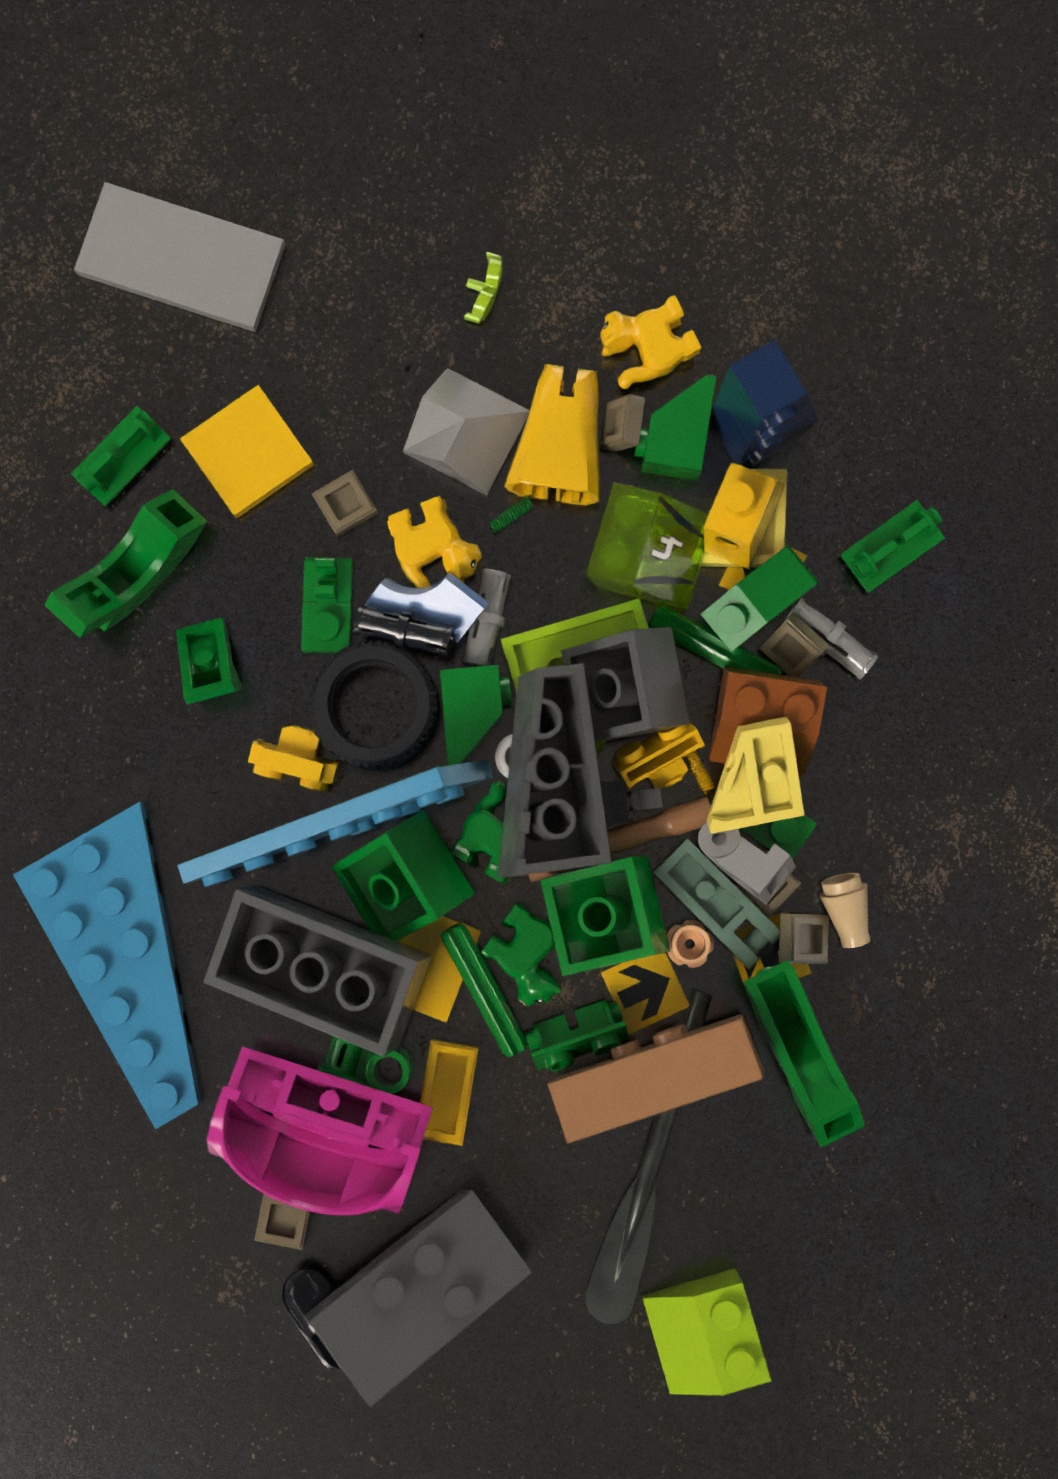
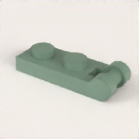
(715, 901)

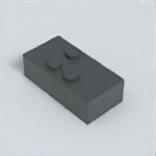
(317, 969)
(417, 1295)

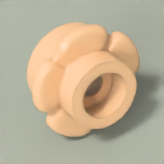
(702, 946)

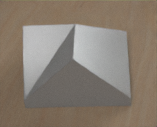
(465, 430)

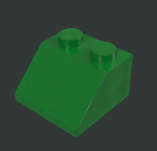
(403, 879)
(605, 915)

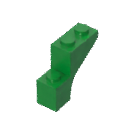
(803, 1053)

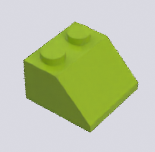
(706, 1336)

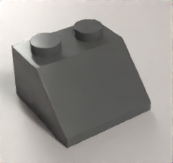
(632, 683)

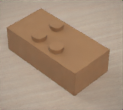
(656, 1077)

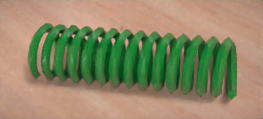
(513, 516)

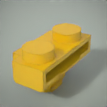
(296, 757)
(658, 757)

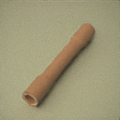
(670, 822)

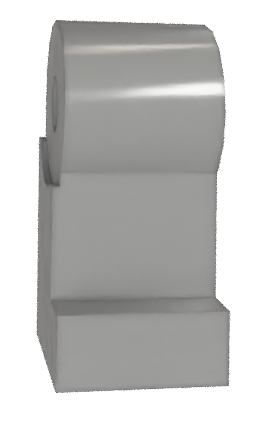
(746, 864)

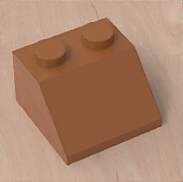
(762, 696)

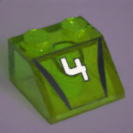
(648, 547)

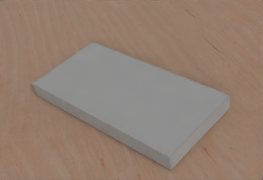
(180, 257)

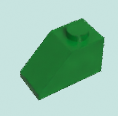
(678, 433)
(759, 598)
(471, 707)

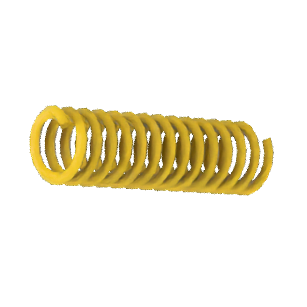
(700, 772)

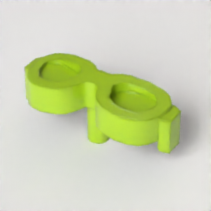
(487, 290)

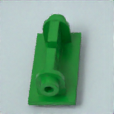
(121, 456)
(894, 545)
(561, 1045)

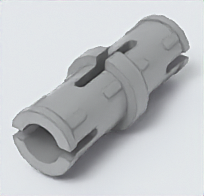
(485, 629)
(842, 645)

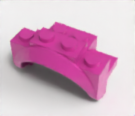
(318, 1137)

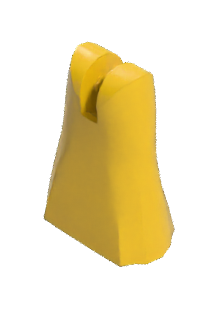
(559, 441)

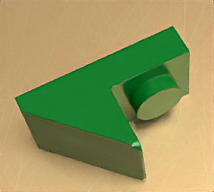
(206, 661)

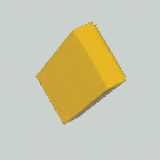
(448, 1089)

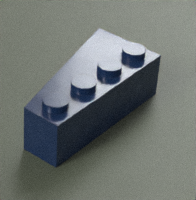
(760, 405)

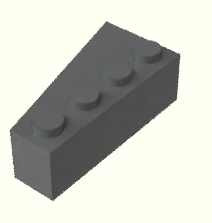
(553, 778)

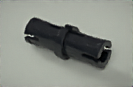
(404, 630)

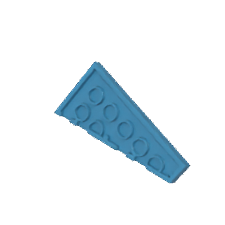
(341, 820)
(114, 940)

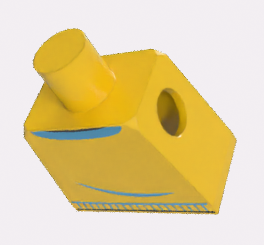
(741, 515)

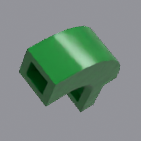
(132, 570)

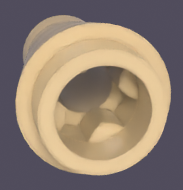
(847, 907)

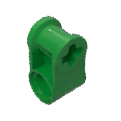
(363, 1065)

